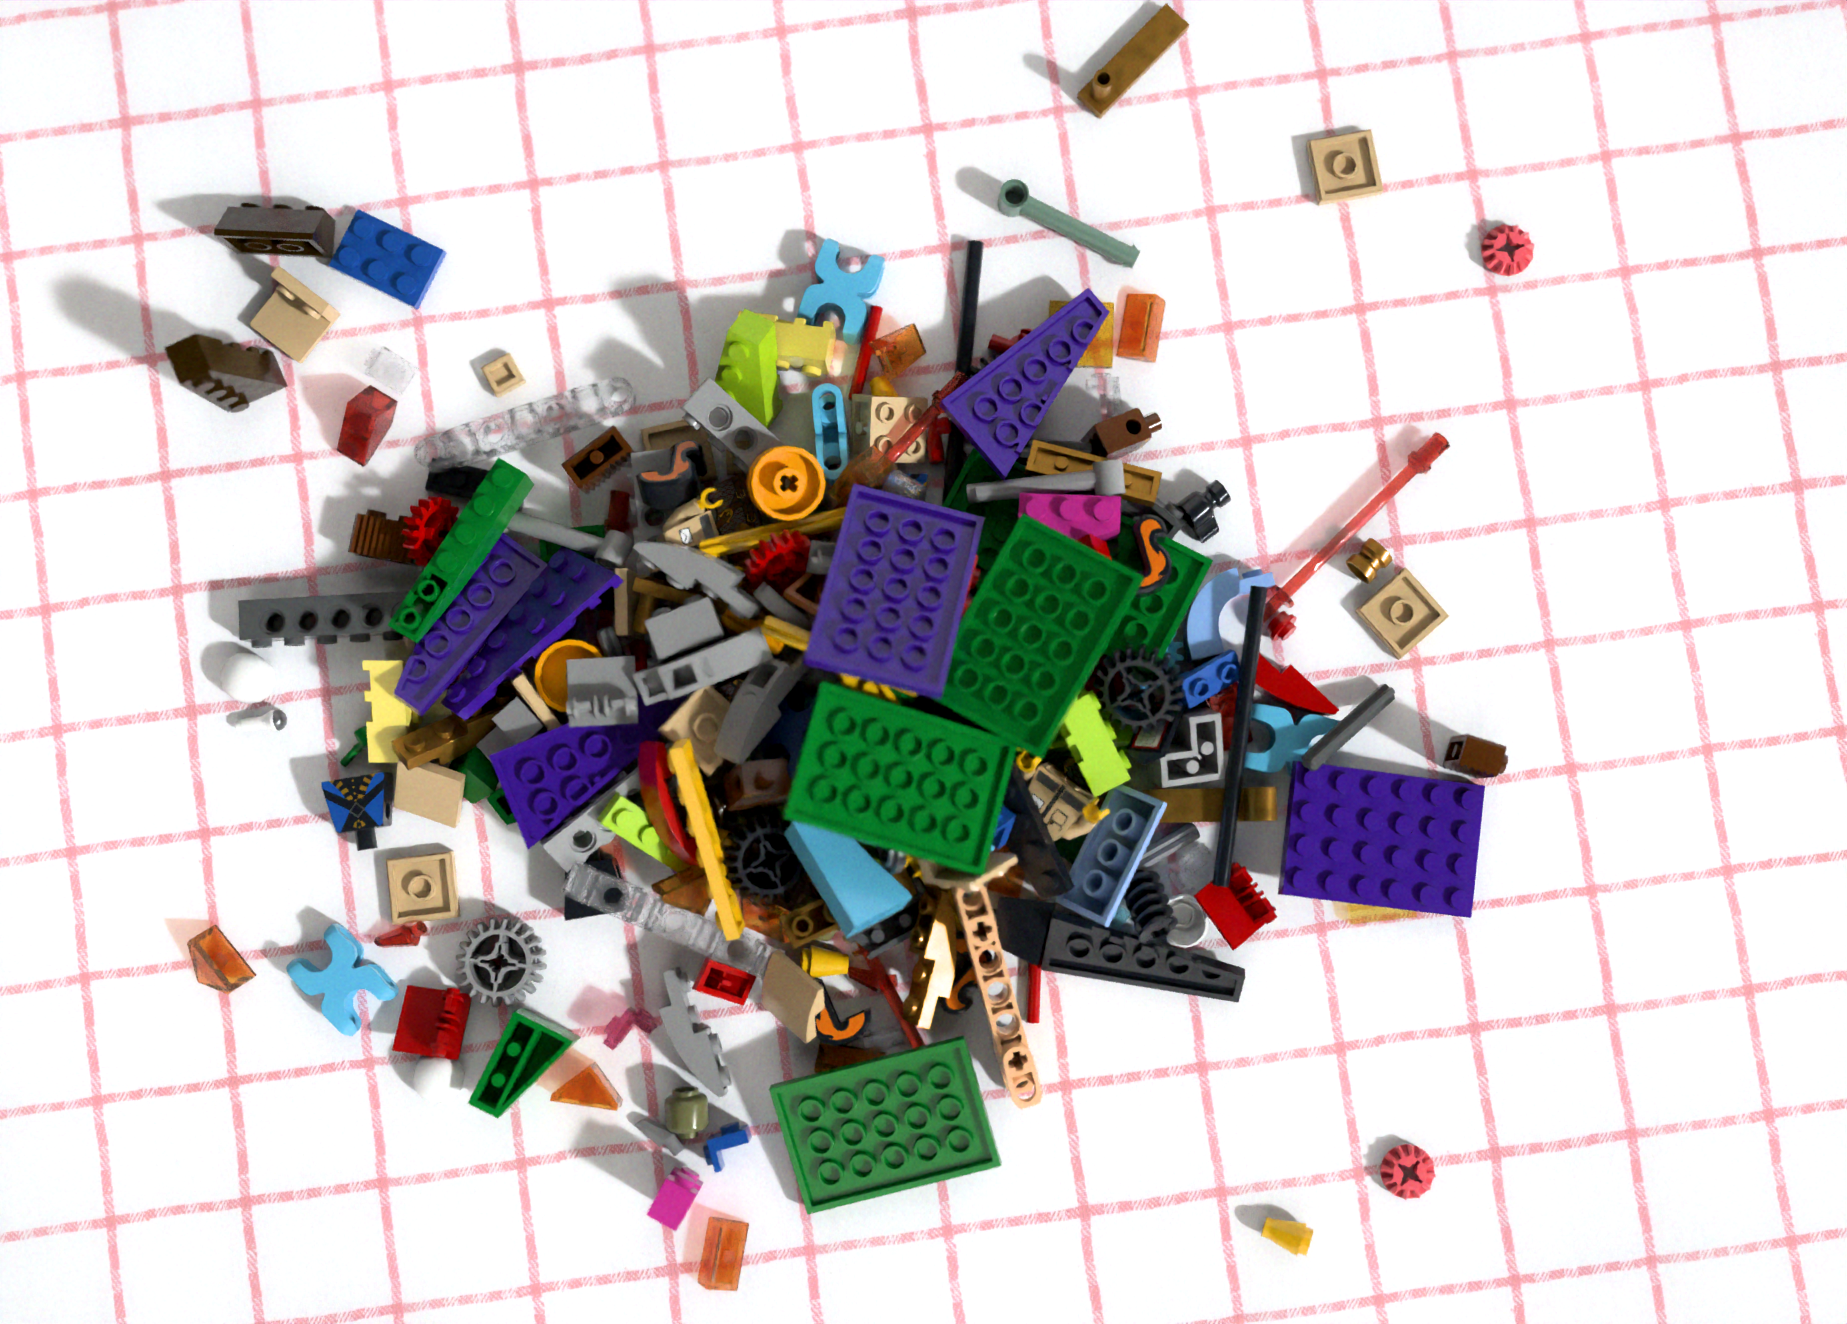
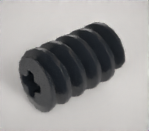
(1149, 907)

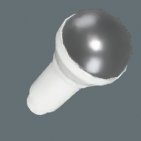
(272, 720)

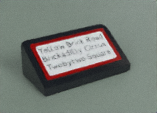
(1154, 745)

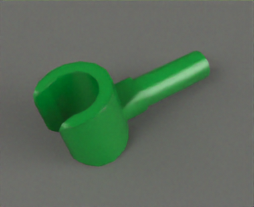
(361, 736)

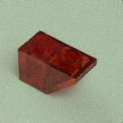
(365, 424)

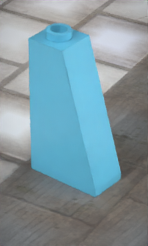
(847, 878)

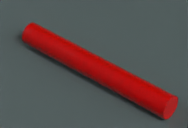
(865, 352)
(1033, 993)

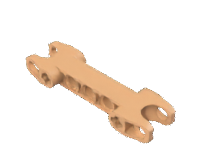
(1009, 1041)

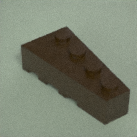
(224, 371)

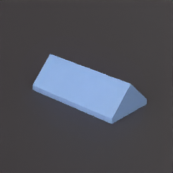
(1112, 853)

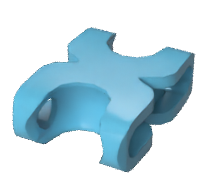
(841, 291)
(830, 430)
(1287, 738)
(342, 979)

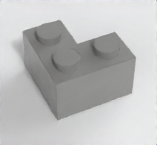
(684, 628)
(514, 725)
(1197, 753)

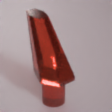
(402, 936)
(867, 979)

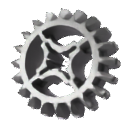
(499, 976)

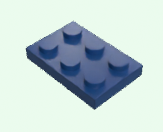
(387, 259)

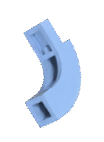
(1201, 621)

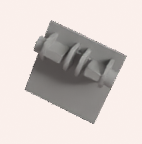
(601, 691)

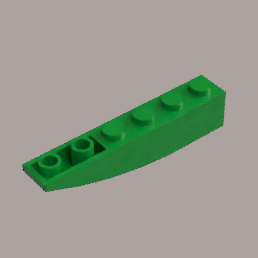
(462, 549)

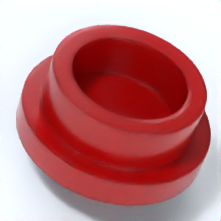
(1282, 626)

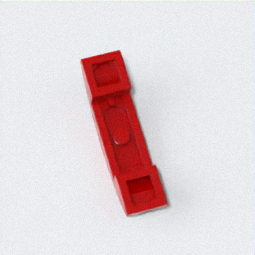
(660, 808)

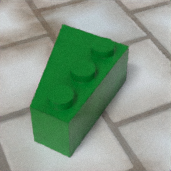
(519, 1060)

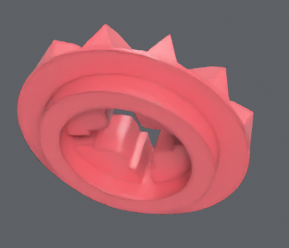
(1499, 261)
(1392, 1174)

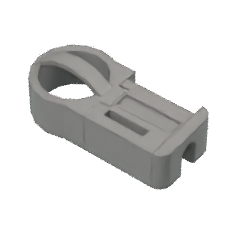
(782, 607)

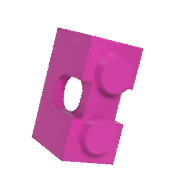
(675, 1197)

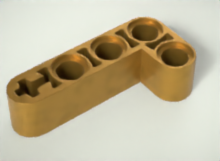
(1207, 803)

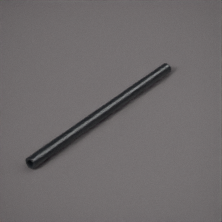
(964, 355)
(1239, 736)

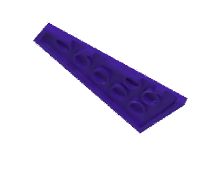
(1013, 393)
(467, 623)
(531, 627)
(568, 764)

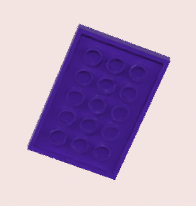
(895, 591)
(1381, 839)

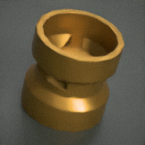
(1369, 560)

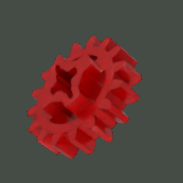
(428, 527)
(779, 560)

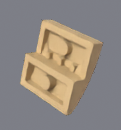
(792, 996)

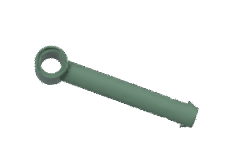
(1064, 224)

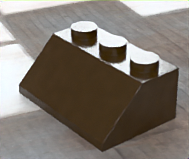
(277, 231)

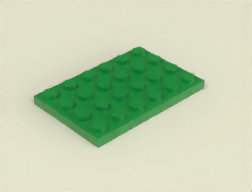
(1035, 634)
(900, 779)
(885, 1125)

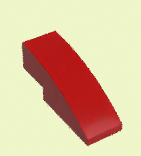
(1291, 689)

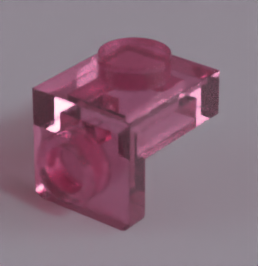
(620, 1027)

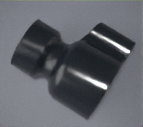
(1200, 508)

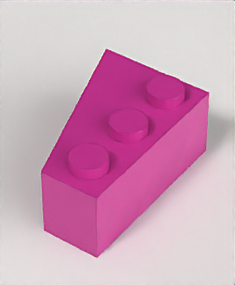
(1074, 514)

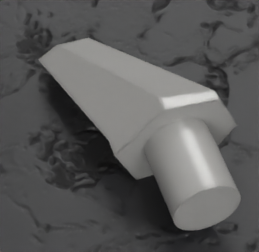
(660, 1135)

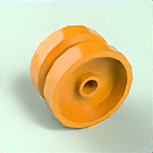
(805, 485)
(552, 669)

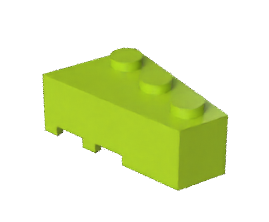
(749, 366)
(1092, 745)

